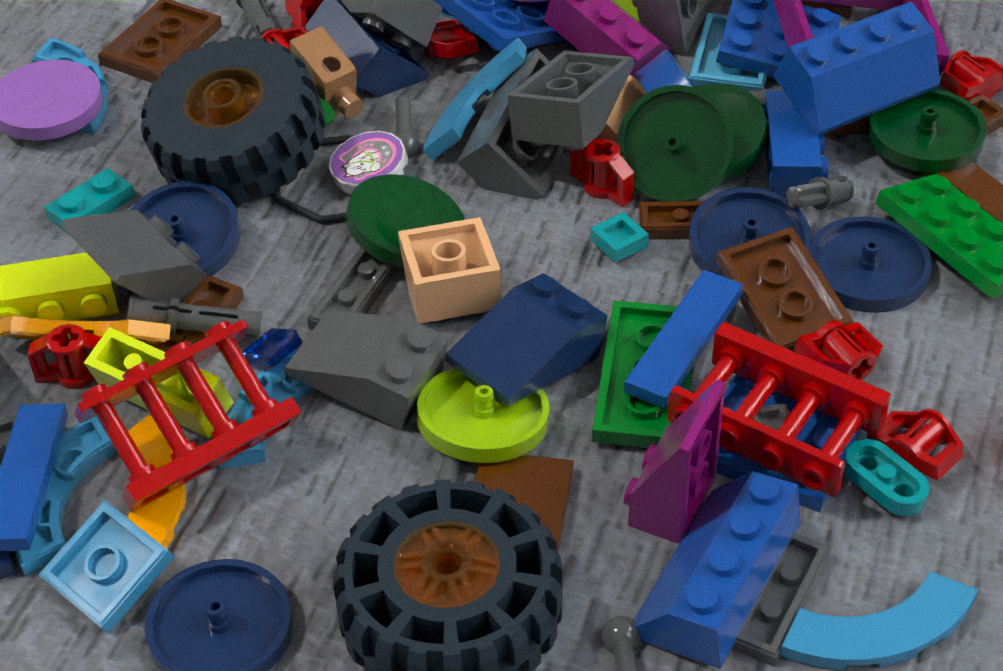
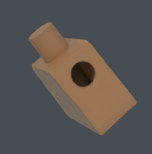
(330, 70)

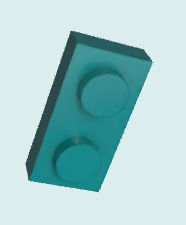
(93, 197)

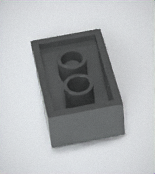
(405, 21)
(568, 99)
(138, 253)
(370, 362)

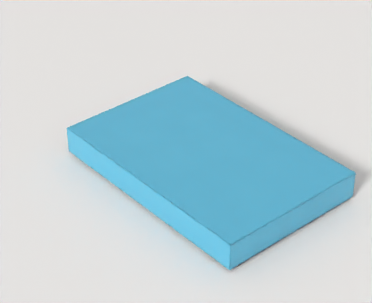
(706, 69)

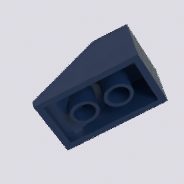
(530, 340)

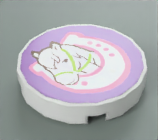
(366, 157)

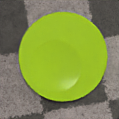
(475, 425)

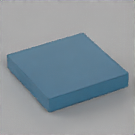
(106, 566)

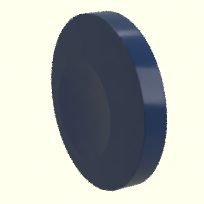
(199, 217)
(739, 217)
(872, 263)
(219, 619)

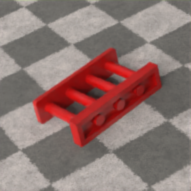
(798, 378)
(187, 458)

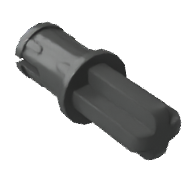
(820, 192)

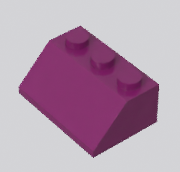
(604, 29)

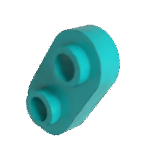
(890, 480)

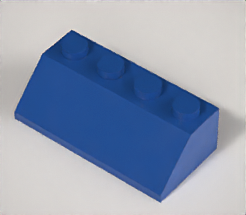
(860, 68)
(720, 568)

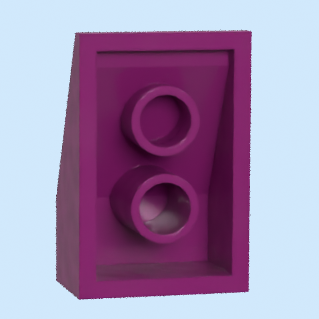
(678, 470)

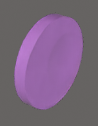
(48, 99)

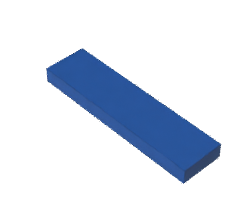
(683, 338)
(27, 471)

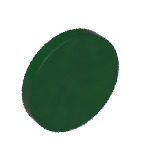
(747, 121)
(929, 132)
(677, 143)
(395, 204)

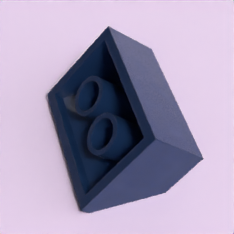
(378, 63)

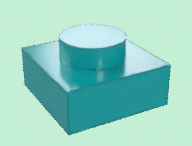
(619, 237)

